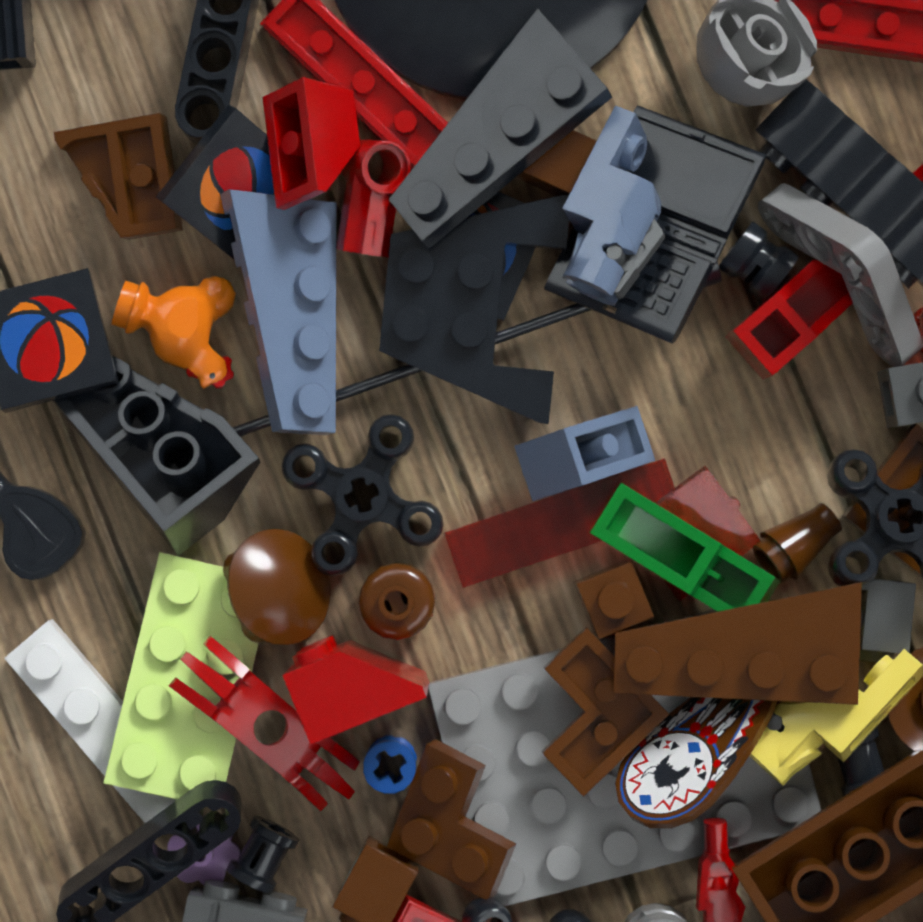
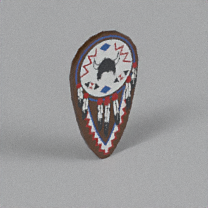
(690, 759)

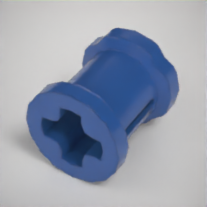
(387, 782)

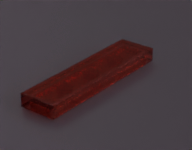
(545, 526)

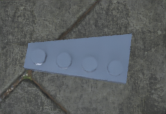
(291, 303)

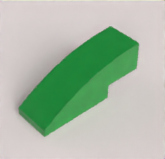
(681, 553)

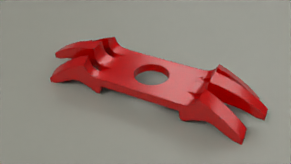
(242, 705)

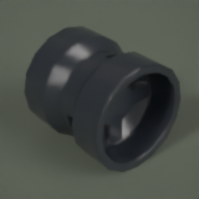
(758, 262)

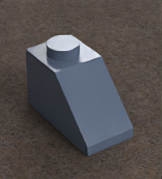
(584, 453)

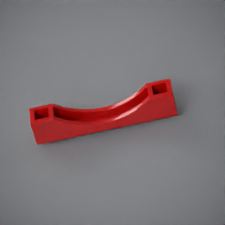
(792, 316)

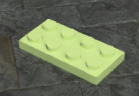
(161, 737)

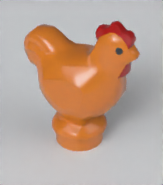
(181, 325)

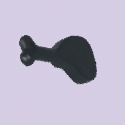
(38, 531)

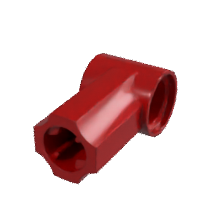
(366, 208)

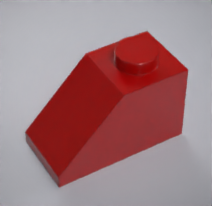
(309, 138)

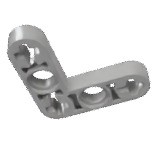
(859, 258)

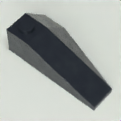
(165, 453)

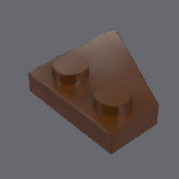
(126, 169)

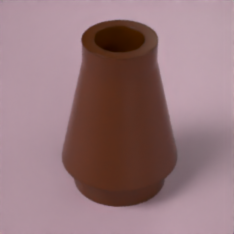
(795, 543)

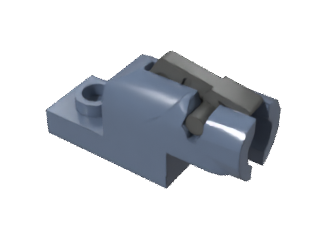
(613, 212)

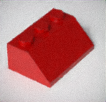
(348, 686)

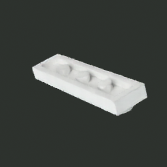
(78, 701)

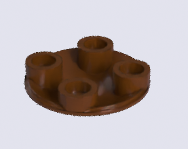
(276, 588)

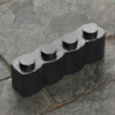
(849, 171)

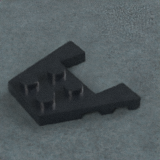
(447, 298)

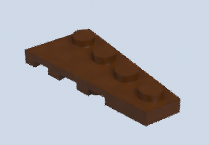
(761, 651)

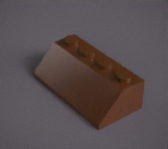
(848, 859)

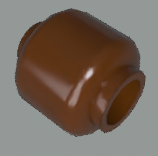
(388, 584)

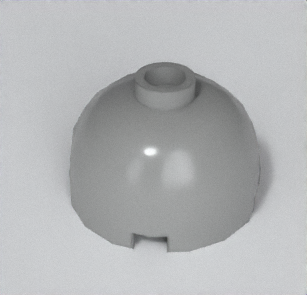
(755, 50)

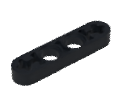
(154, 863)

